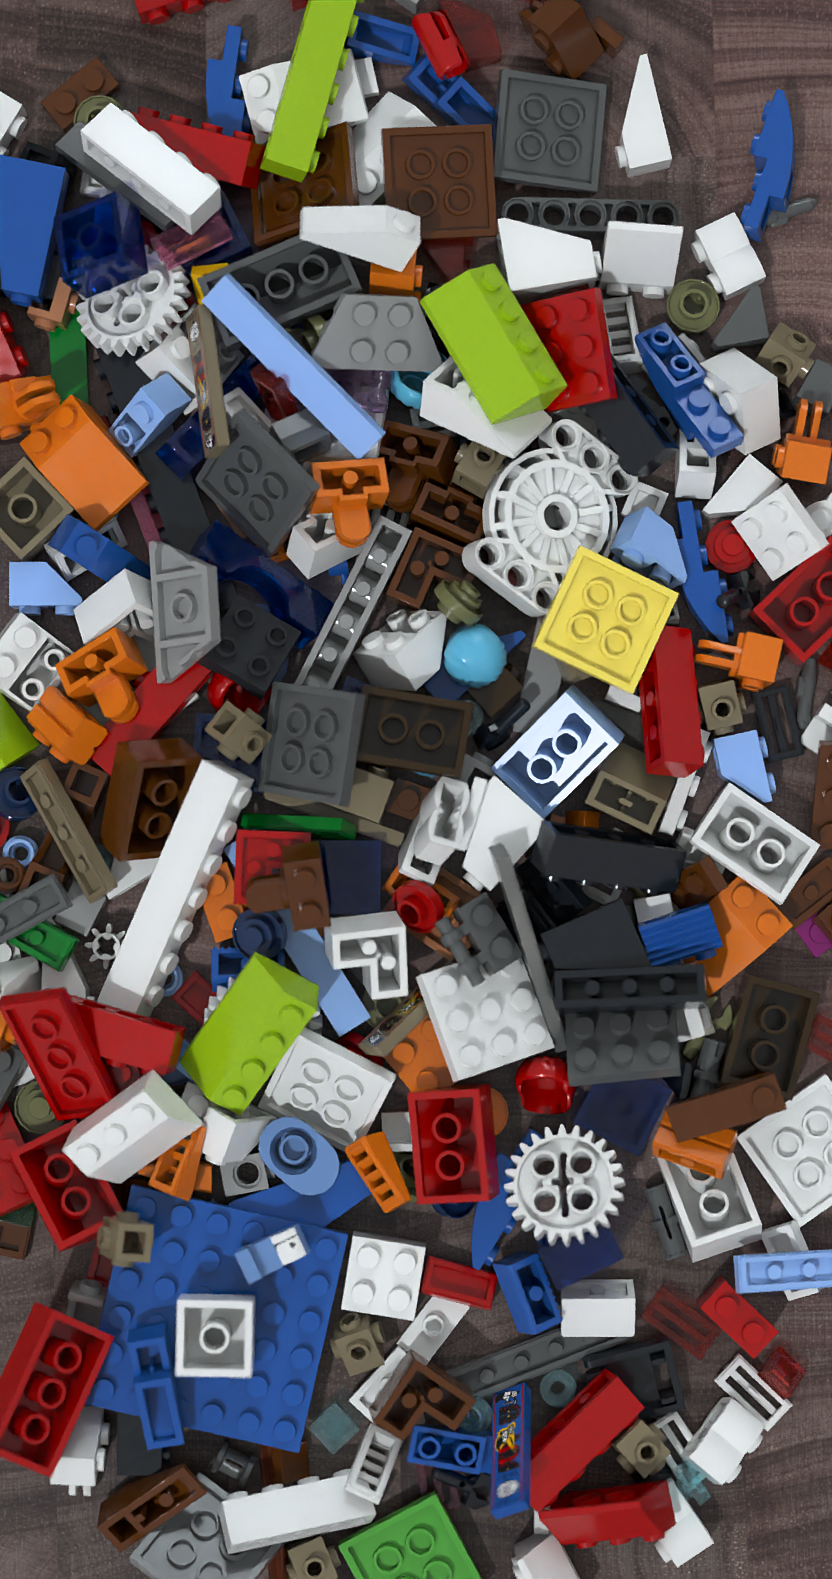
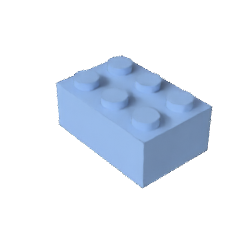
(558, 751)

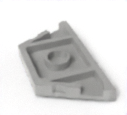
(377, 335)
(183, 609)

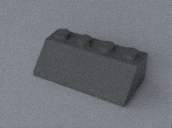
(288, 282)

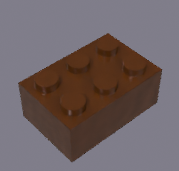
(146, 795)

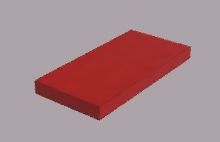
(58, 1052)

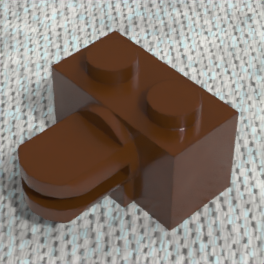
(563, 34)
(413, 458)
(448, 513)
(297, 887)

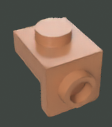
(62, 307)

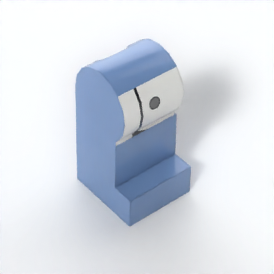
(272, 1252)

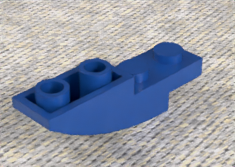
(224, 85)
(775, 163)
(683, 392)
(700, 587)
(495, 1215)
(451, 1449)

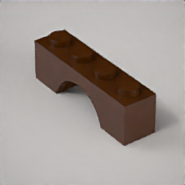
(86, 790)

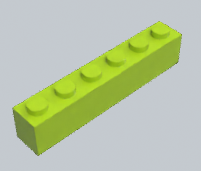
(309, 88)

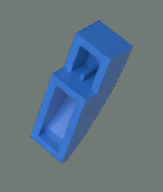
(383, 40)
(450, 98)
(155, 1386)

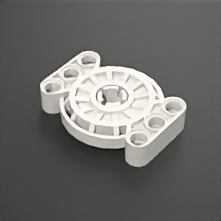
(515, 515)

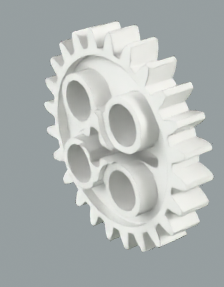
(136, 309)
(596, 1182)

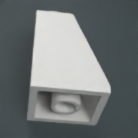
(544, 261)
(501, 820)

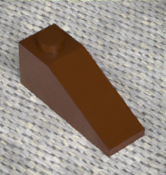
(726, 1106)
(147, 1504)

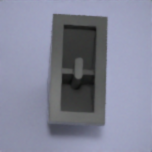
(746, 325)

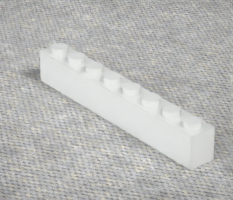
(177, 888)

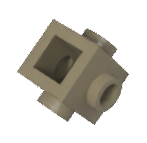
(786, 354)
(477, 467)
(732, 702)
(238, 732)
(125, 1239)
(358, 1342)
(641, 1449)
(310, 1550)

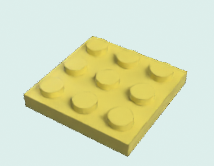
(605, 620)

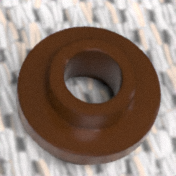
(17, 871)

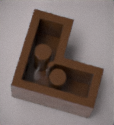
(424, 561)
(418, 1388)

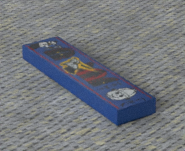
(511, 1451)

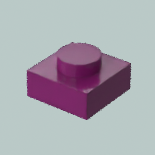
(813, 937)

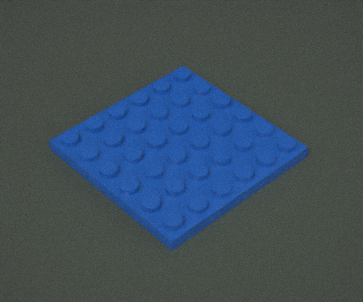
(197, 1256)

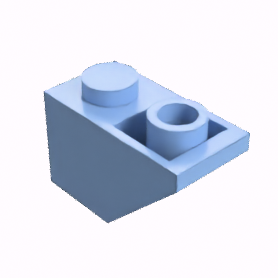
(149, 414)
(650, 548)
(40, 587)
(741, 763)

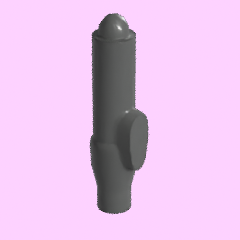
(794, 208)
(805, 691)

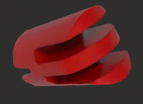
(441, 43)

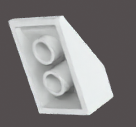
(264, 87)
(639, 258)
(711, 1211)

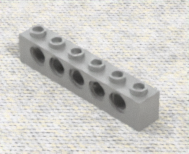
(355, 605)

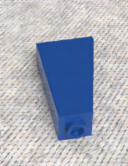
(29, 201)
(314, 1210)

